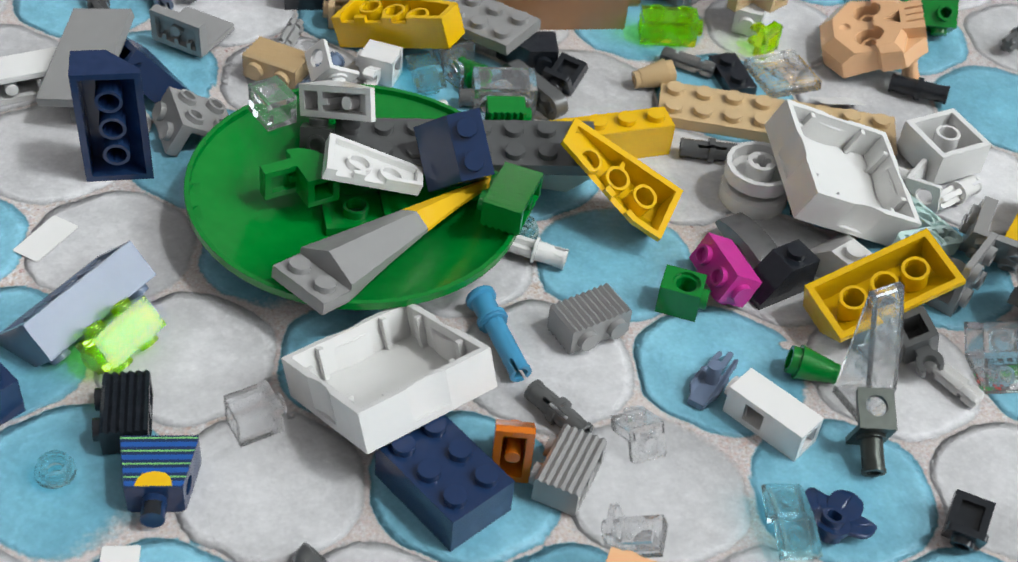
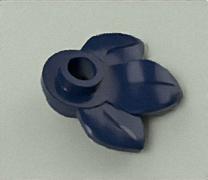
(839, 515)

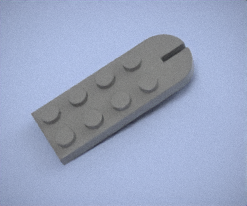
(496, 24)

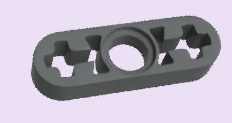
(550, 100)

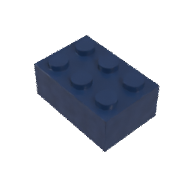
(445, 481)

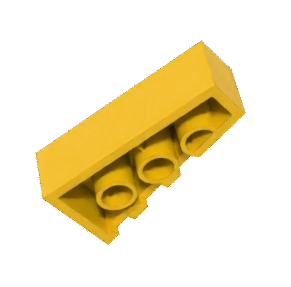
(399, 23)

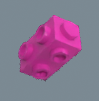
(727, 270)

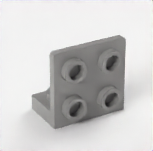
(188, 29)
(974, 276)

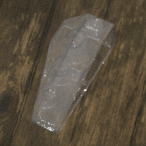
(874, 350)

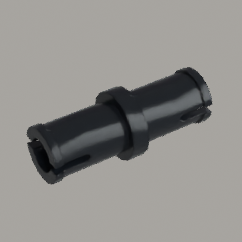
(919, 88)

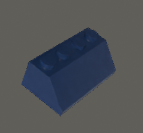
(110, 116)

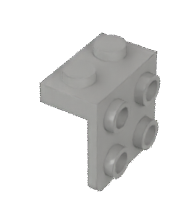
(182, 114)
(975, 232)

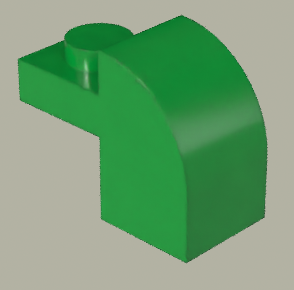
(301, 174)

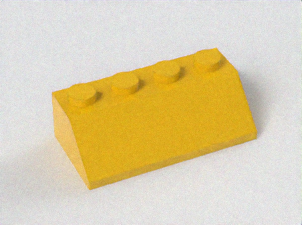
(636, 131)
(916, 261)

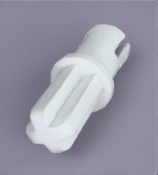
(958, 191)
(539, 251)

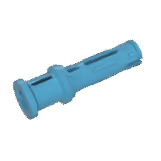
(493, 321)

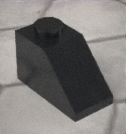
(536, 52)
(784, 273)

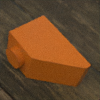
(514, 448)

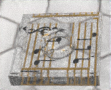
(782, 73)

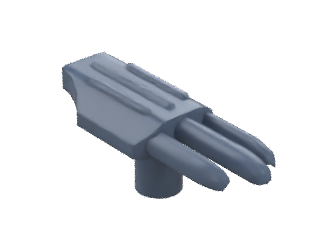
(709, 382)

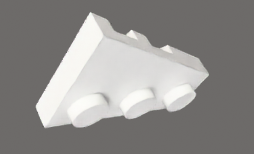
(364, 166)

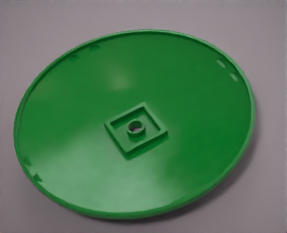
(256, 233)

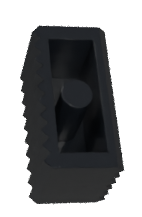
(124, 408)

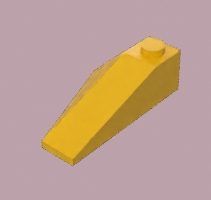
(631, 186)

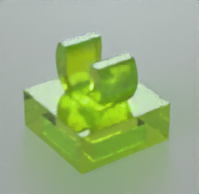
(766, 39)

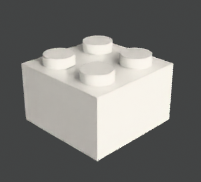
(948, 144)

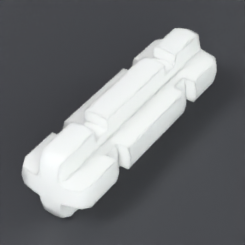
(956, 383)

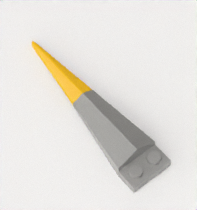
(341, 265)

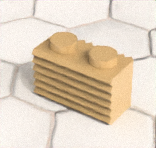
(271, 58)

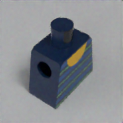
(159, 474)

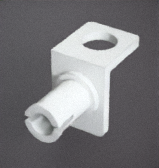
(326, 69)
(915, 180)

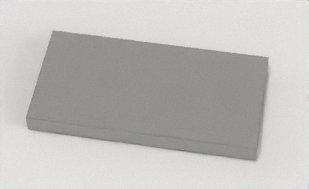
(84, 31)

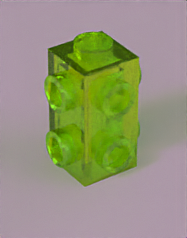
(669, 26)
(112, 342)

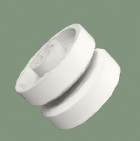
(752, 182)

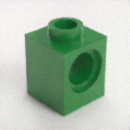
(682, 293)

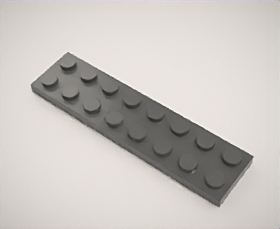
(515, 141)

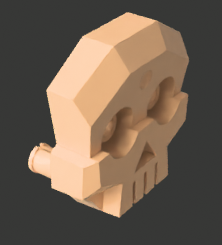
(874, 37)

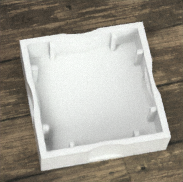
(840, 174)
(389, 375)

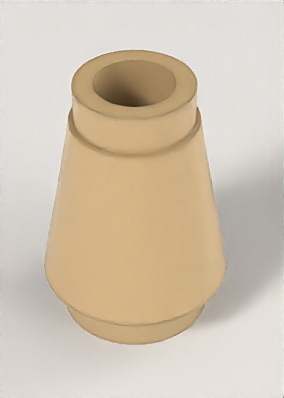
(654, 74)

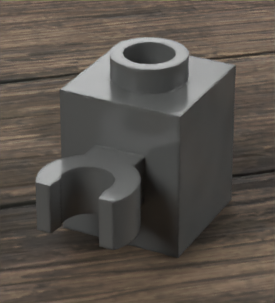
(920, 340)

